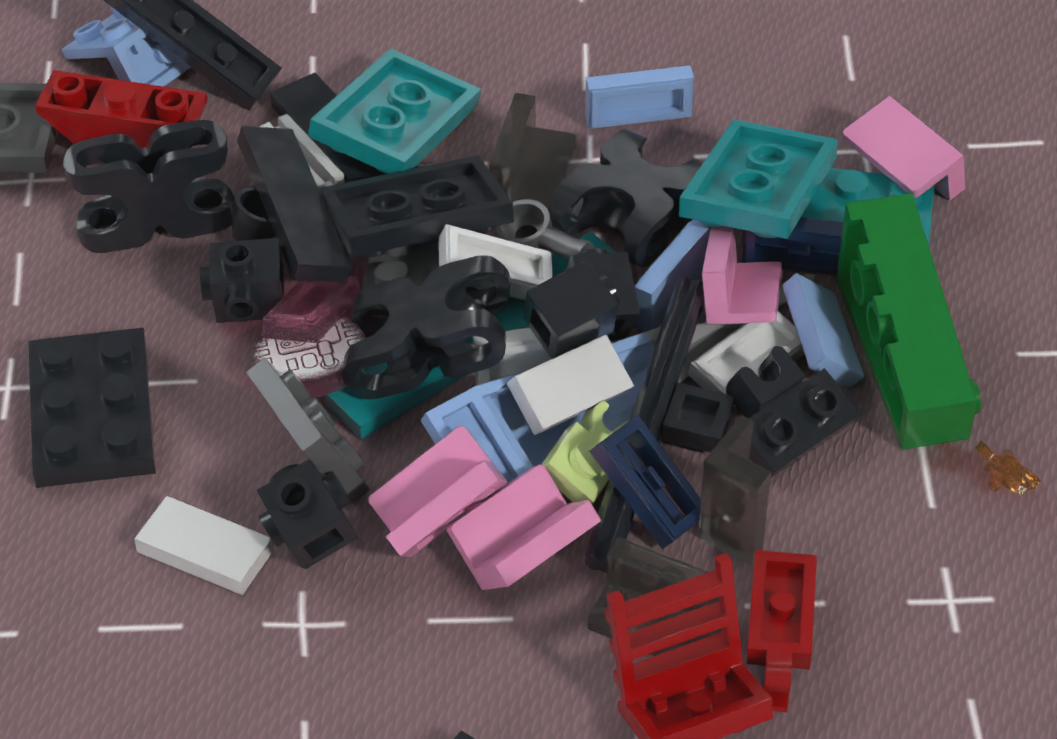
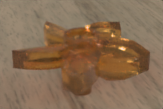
(1007, 470)

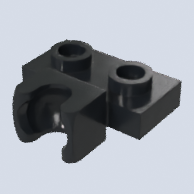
(788, 413)

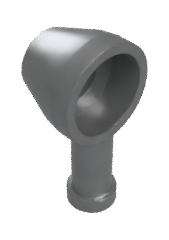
(534, 228)

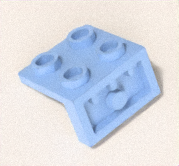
(128, 49)

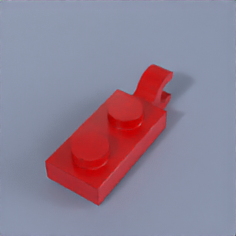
(781, 619)

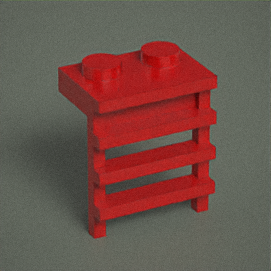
(693, 688)

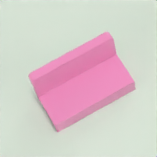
(907, 150)
(738, 290)
(435, 491)
(518, 528)

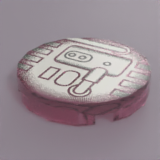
(315, 364)

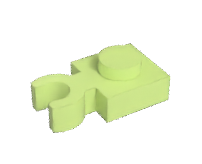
(572, 464)

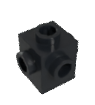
(243, 279)
(306, 512)

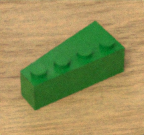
(905, 322)

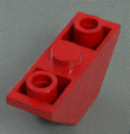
(100, 106)

